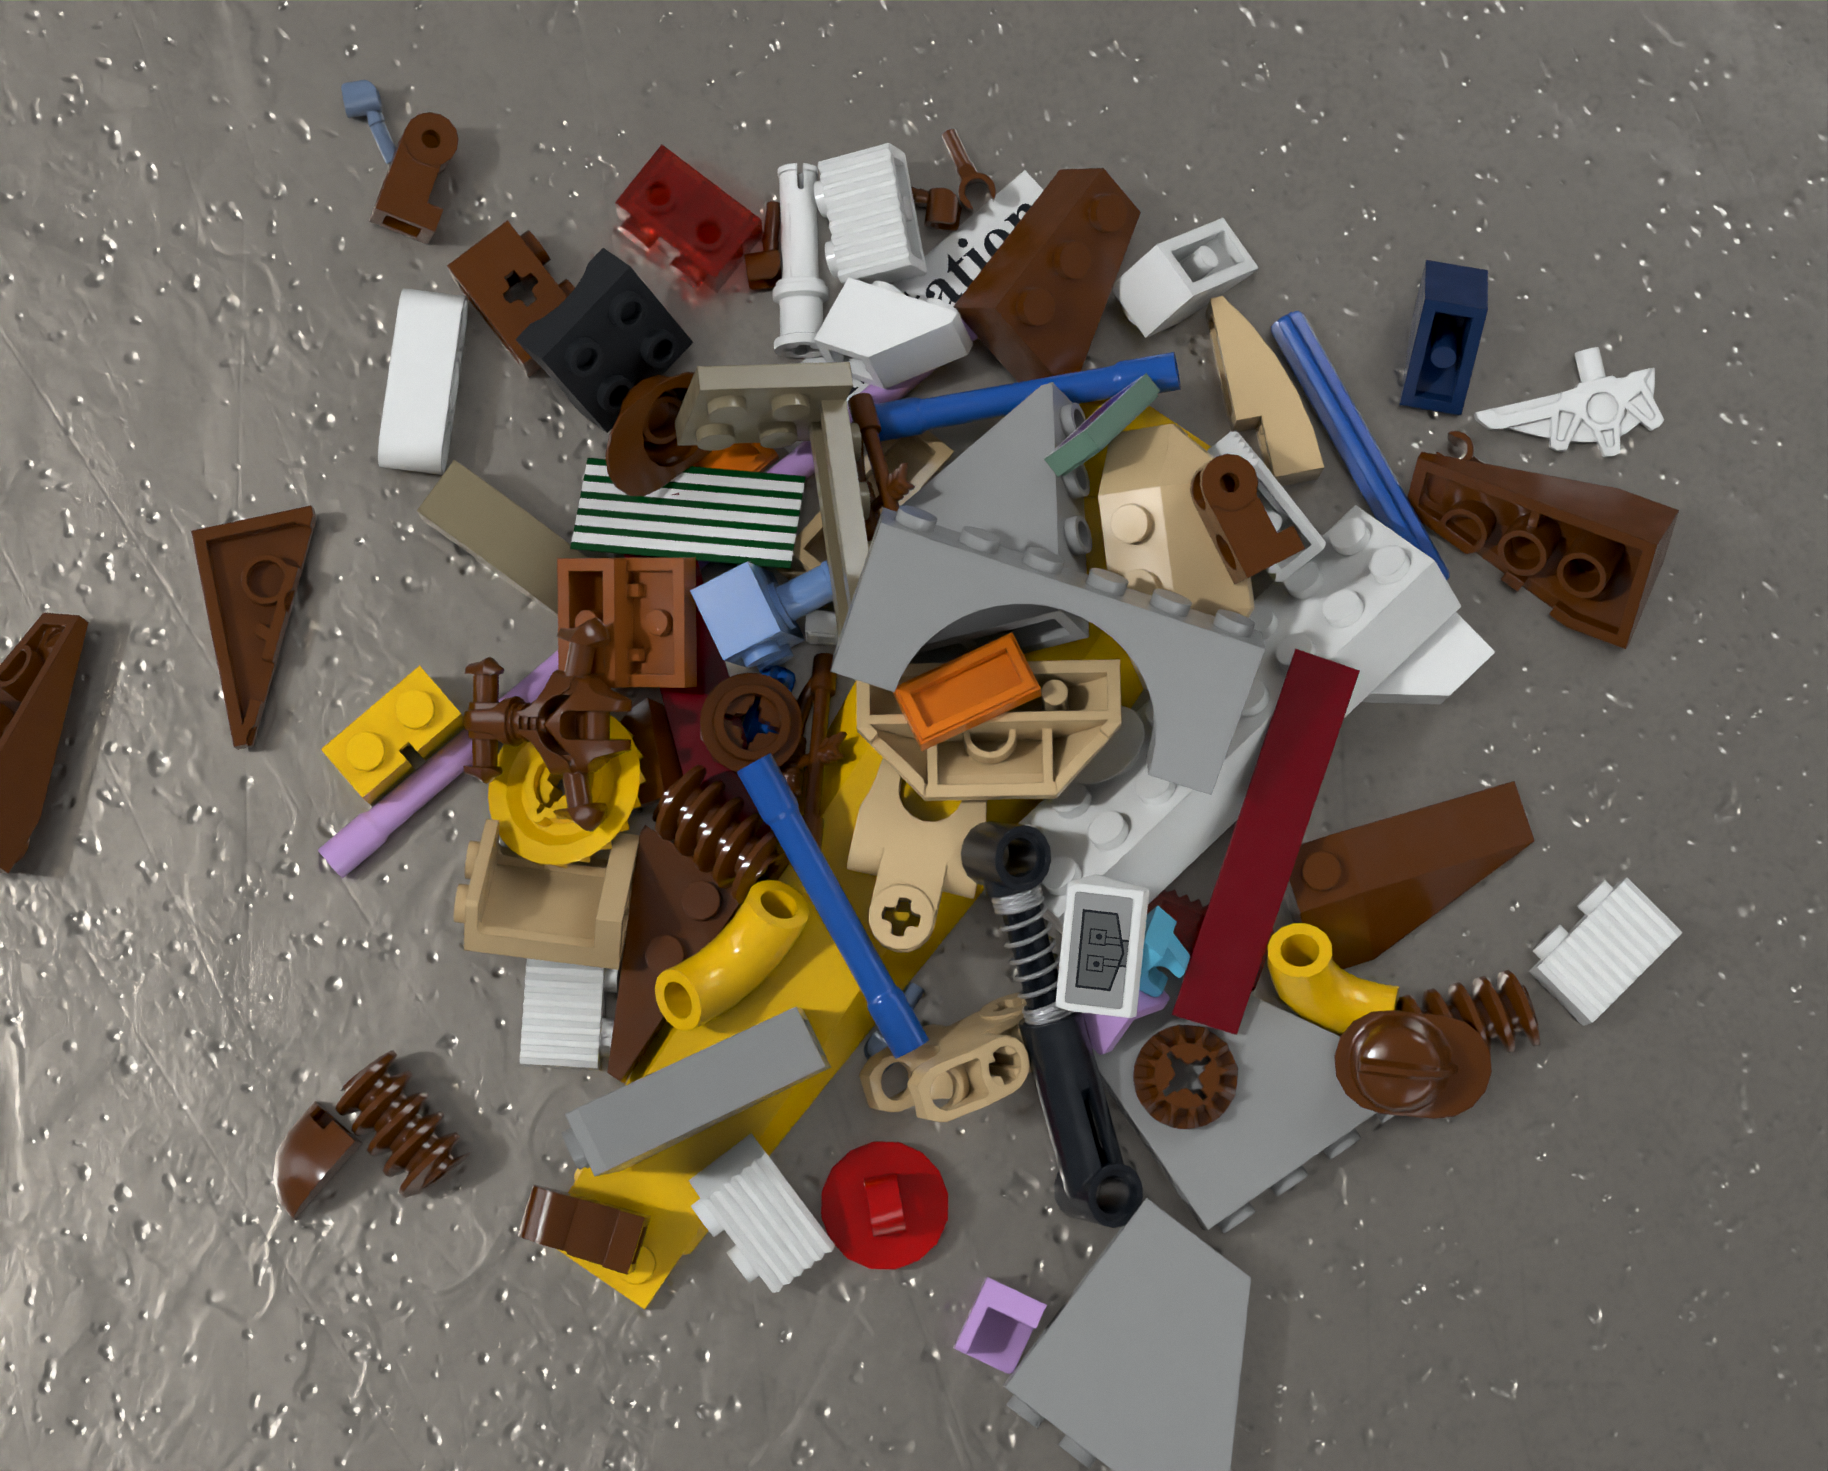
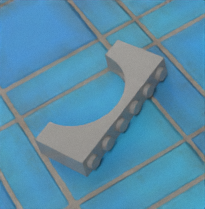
(931, 576)

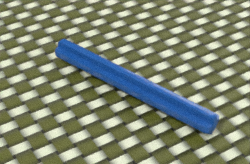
(1350, 432)

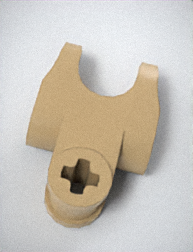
(910, 858)
(962, 1062)

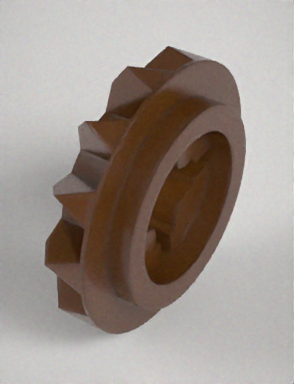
(733, 698)
(1183, 1108)

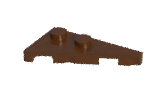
(248, 590)
(669, 920)

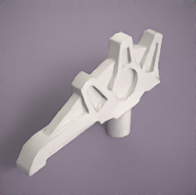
(1592, 412)

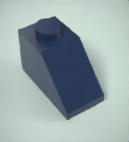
(1444, 337)

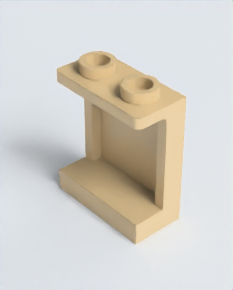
(546, 910)

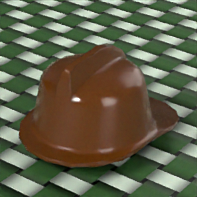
(643, 441)
(1412, 1064)

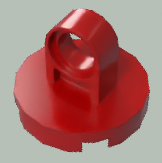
(884, 1205)

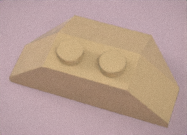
(1154, 527)
(1012, 756)

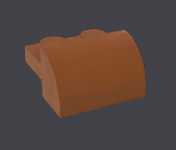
(646, 614)

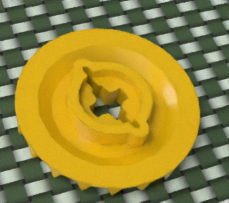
(529, 794)

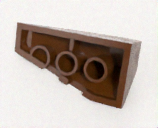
(1564, 540)
(33, 708)
(1398, 872)

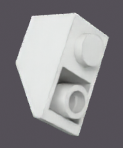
(890, 333)
(1435, 666)

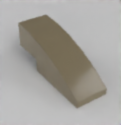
(497, 533)

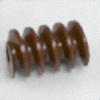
(716, 834)
(1487, 1010)
(399, 1126)

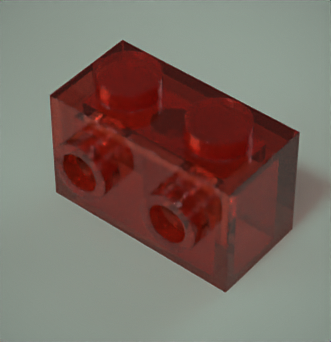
(687, 220)

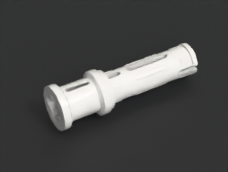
(800, 289)

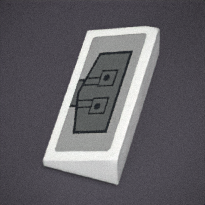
(1102, 947)

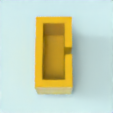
(371, 745)

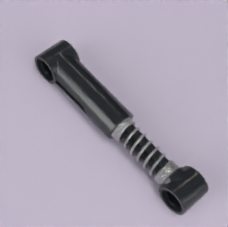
(1053, 1037)

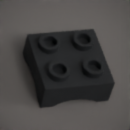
(605, 339)

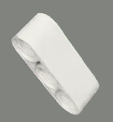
(423, 381)

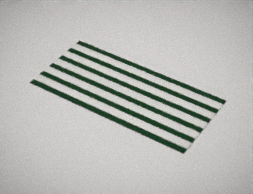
(714, 518)

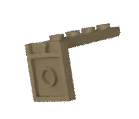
(776, 409)

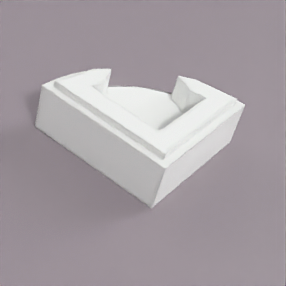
(821, 628)

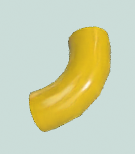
(735, 959)
(1316, 986)

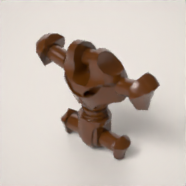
(564, 723)

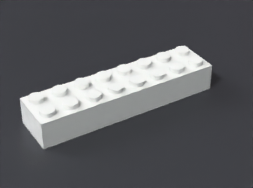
(1354, 603)

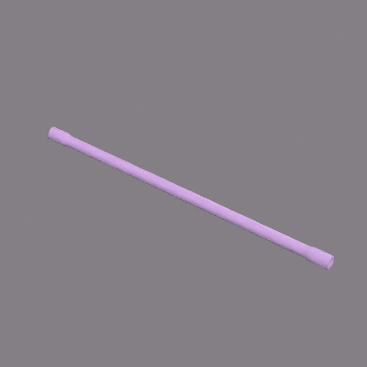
(372, 828)

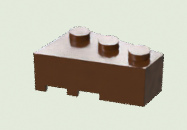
(1052, 276)

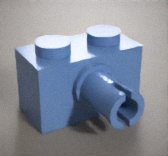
(755, 616)

